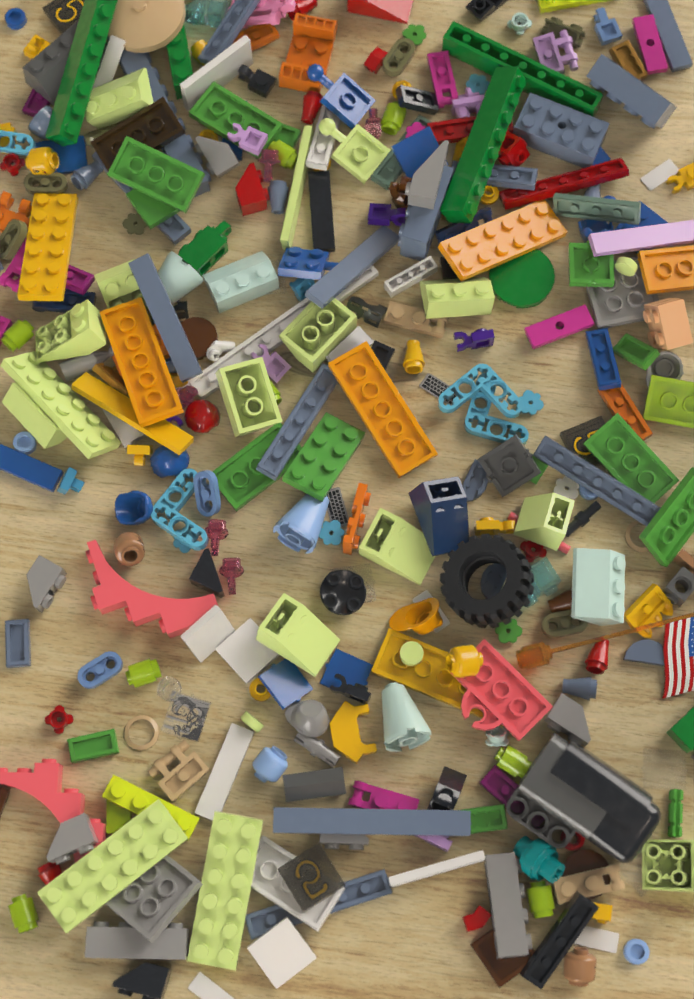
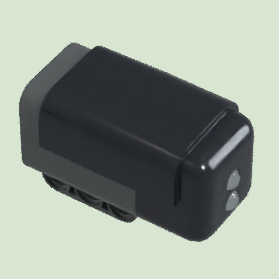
(587, 797)

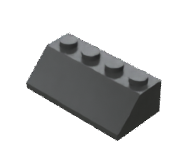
(47, 68)

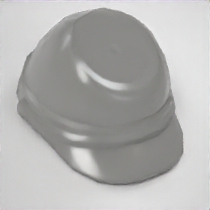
(666, 365)
(308, 717)

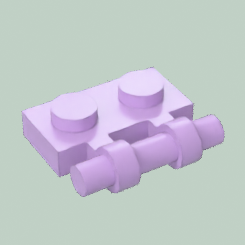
(548, 52)

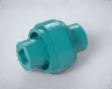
(539, 859)

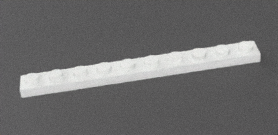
(269, 336)

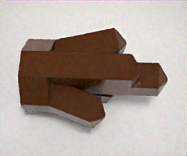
(397, 192)

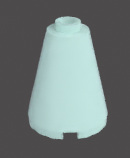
(178, 277)
(402, 719)

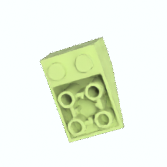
(71, 334)
(397, 547)
(297, 635)
(668, 865)

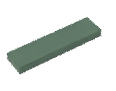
(389, 169)
(597, 208)

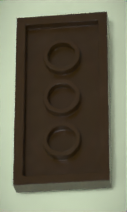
(152, 126)

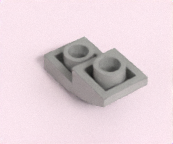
(354, 339)

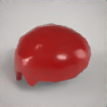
(202, 416)

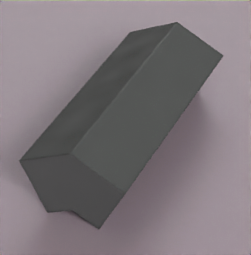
(314, 784)

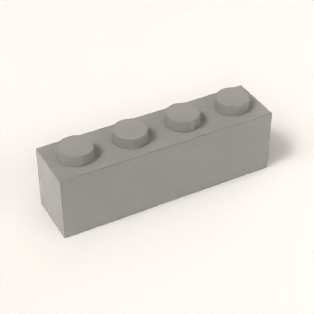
(506, 905)
(130, 944)

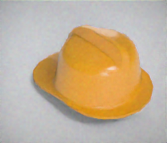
(419, 617)

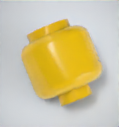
(42, 161)
(464, 661)

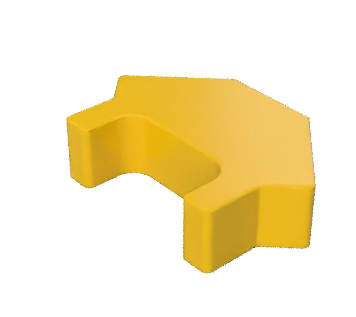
(346, 732)

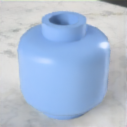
(270, 764)

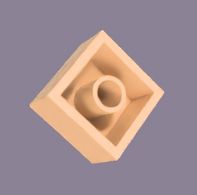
(667, 323)

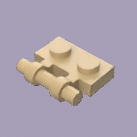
(182, 776)

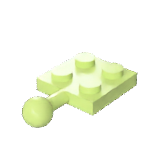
(358, 152)

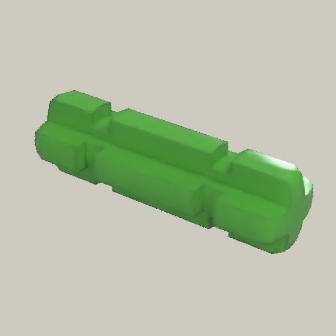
(675, 813)

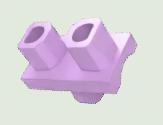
(466, 104)

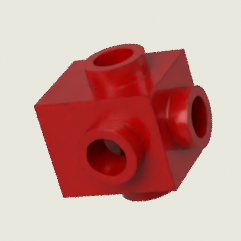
(513, 150)

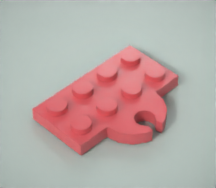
(502, 695)

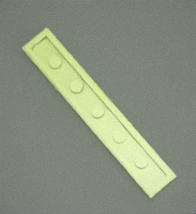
(297, 189)

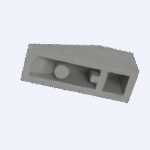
(427, 179)

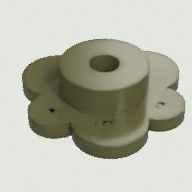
(130, 222)

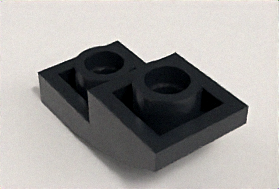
(483, 8)

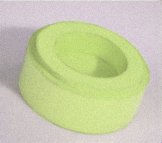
(626, 266)
(411, 653)
(252, 722)

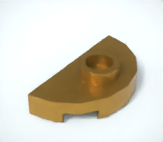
(111, 377)

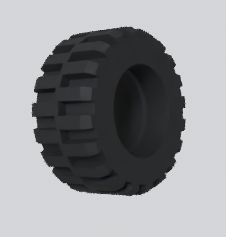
(467, 560)

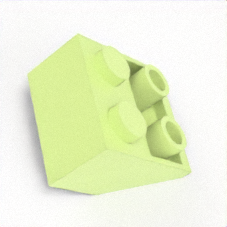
(118, 285)
(544, 519)

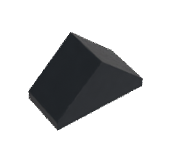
(206, 576)

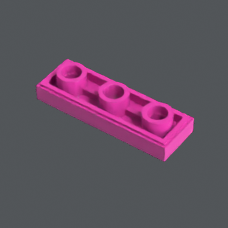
(649, 44)
(570, 322)

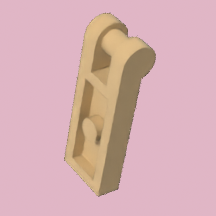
(414, 320)
(588, 883)

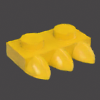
(647, 609)

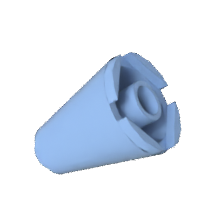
(302, 524)

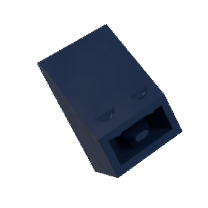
(442, 513)

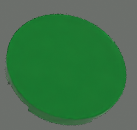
(523, 280)

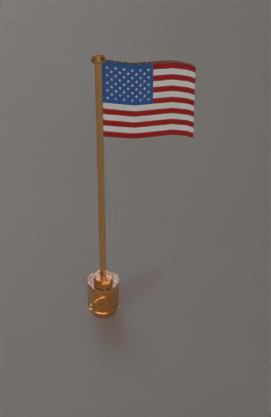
(677, 652)

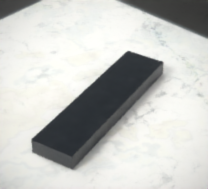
(321, 211)
(559, 940)

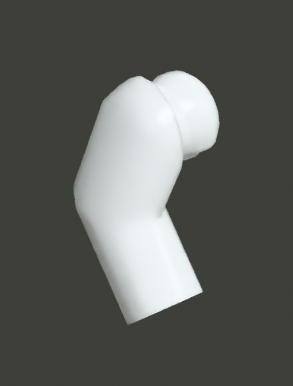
(217, 348)

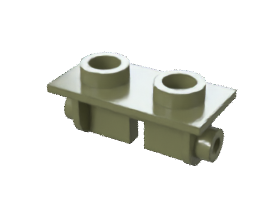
(555, 25)

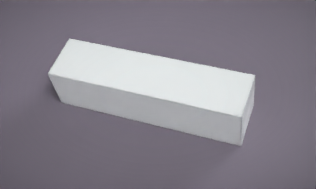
(410, 276)

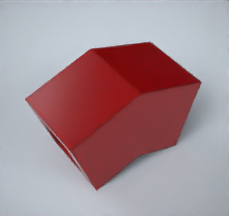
(375, 60)
(477, 919)

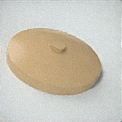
(147, 23)

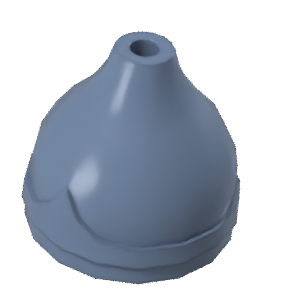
(40, 122)

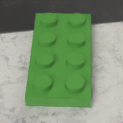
(221, 108)
(156, 174)
(323, 457)
(630, 459)
(238, 475)
(672, 523)

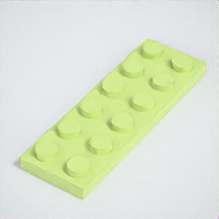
(61, 404)
(112, 866)
(225, 890)

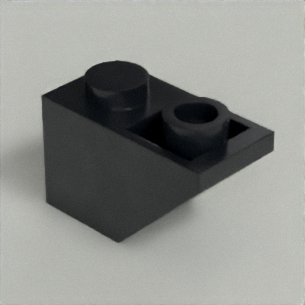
(447, 790)
(146, 979)

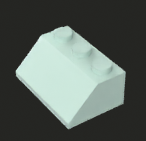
(241, 281)
(598, 586)

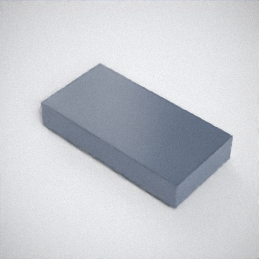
(17, 643)

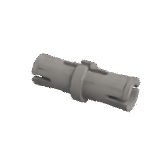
(318, 749)

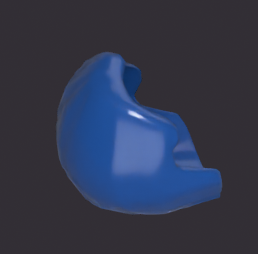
(588, 226)
(168, 463)
(133, 508)

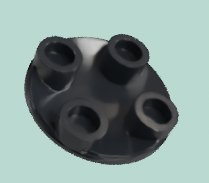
(343, 592)

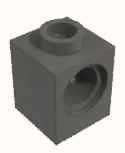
(684, 578)

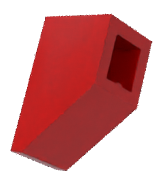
(249, 191)

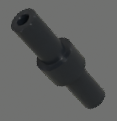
(582, 518)

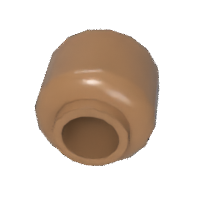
(129, 549)
(579, 967)

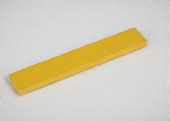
(122, 408)

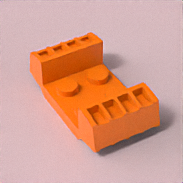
(310, 44)

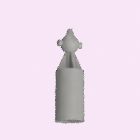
(79, 365)

